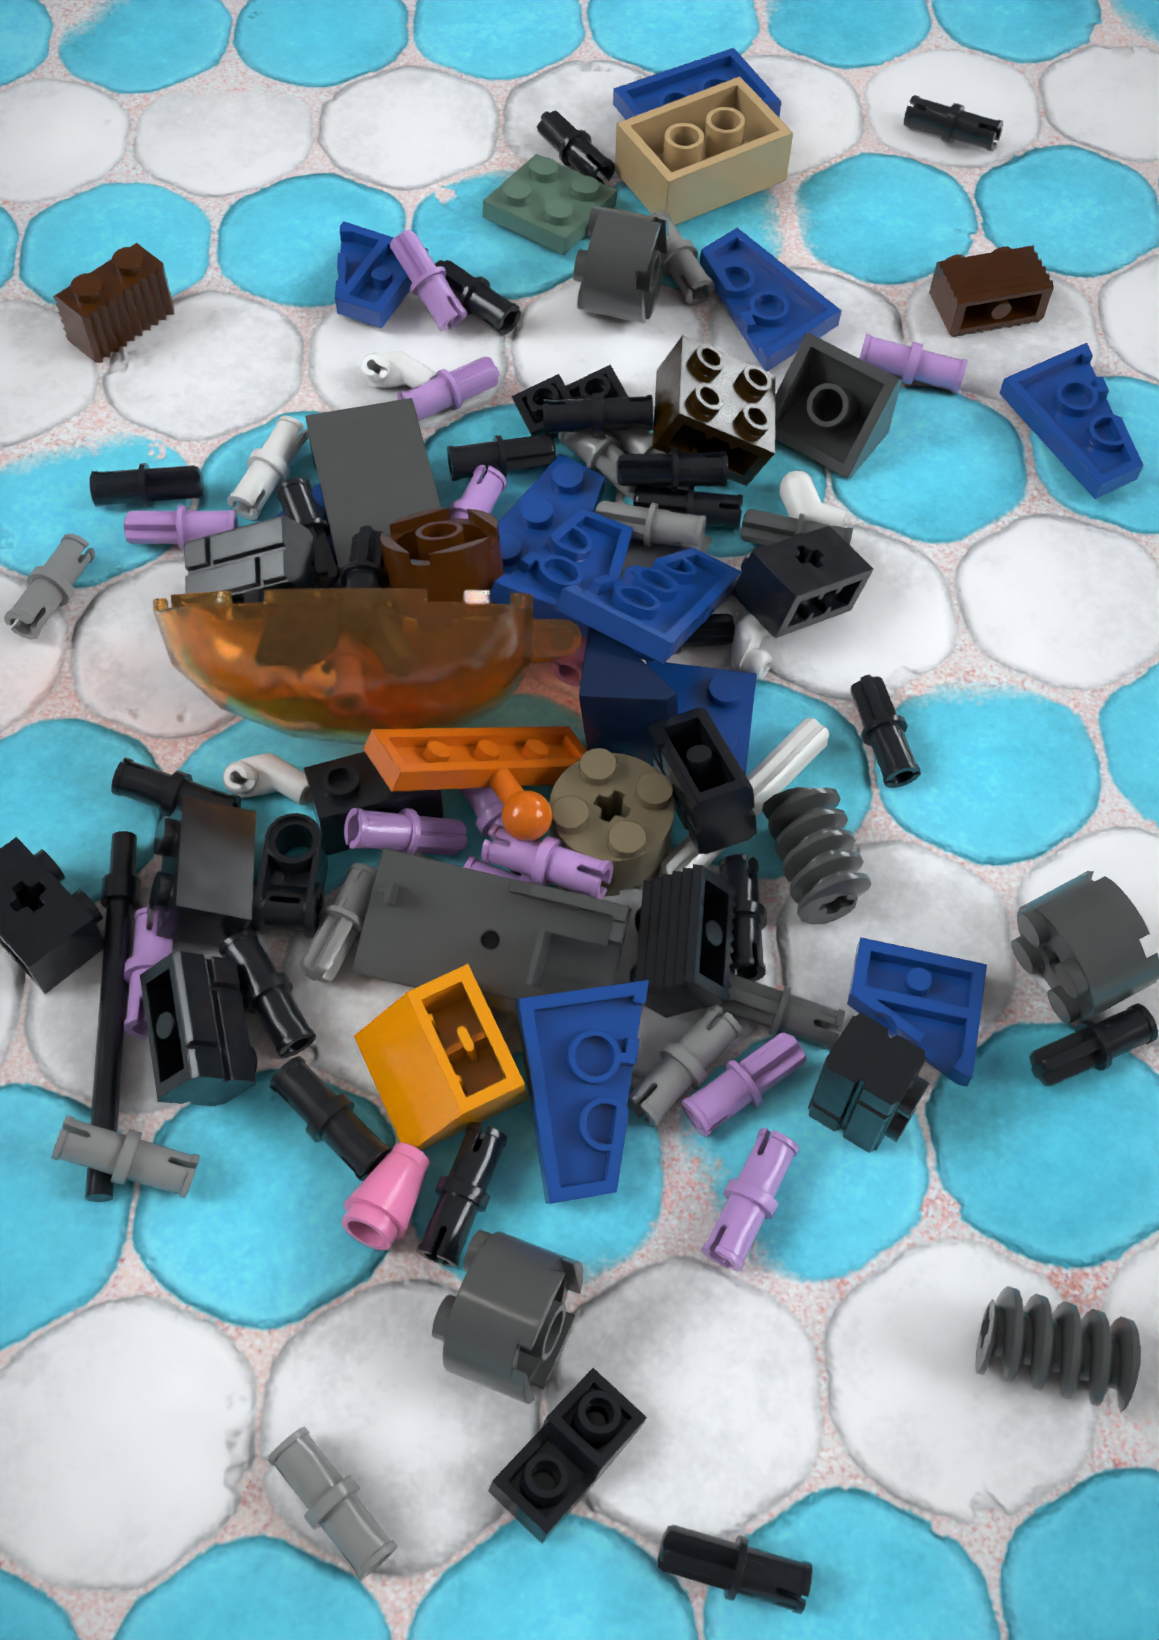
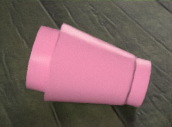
(386, 1198)

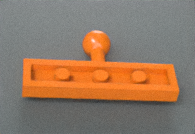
(480, 759)

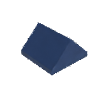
(621, 698)

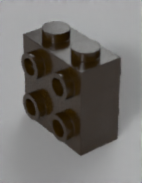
(714, 406)

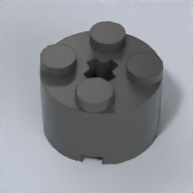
(621, 264)
(1085, 946)
(508, 1314)

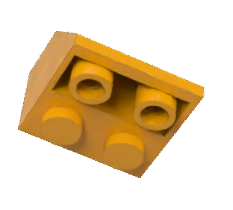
(440, 1060)

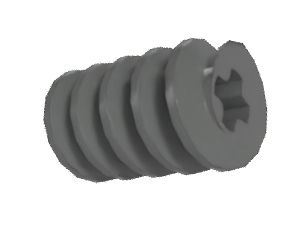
(816, 852)
(1060, 1344)

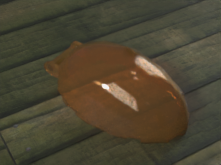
(358, 657)

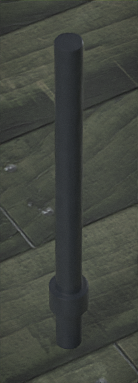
(119, 896)

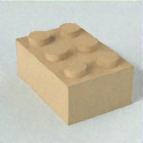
(703, 151)

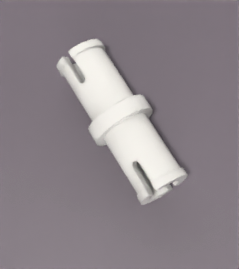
(268, 467)

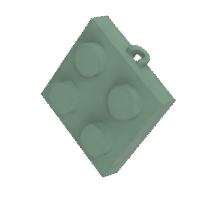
(547, 203)

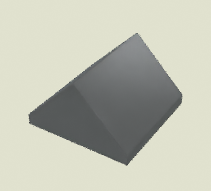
(834, 406)

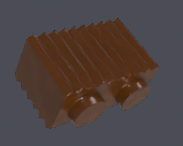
(991, 290)
(115, 302)

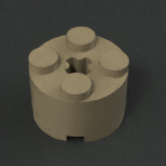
(616, 813)

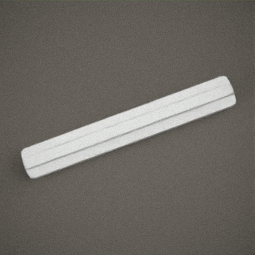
(767, 780)

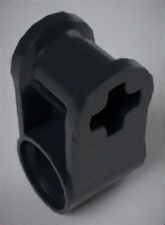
(287, 888)

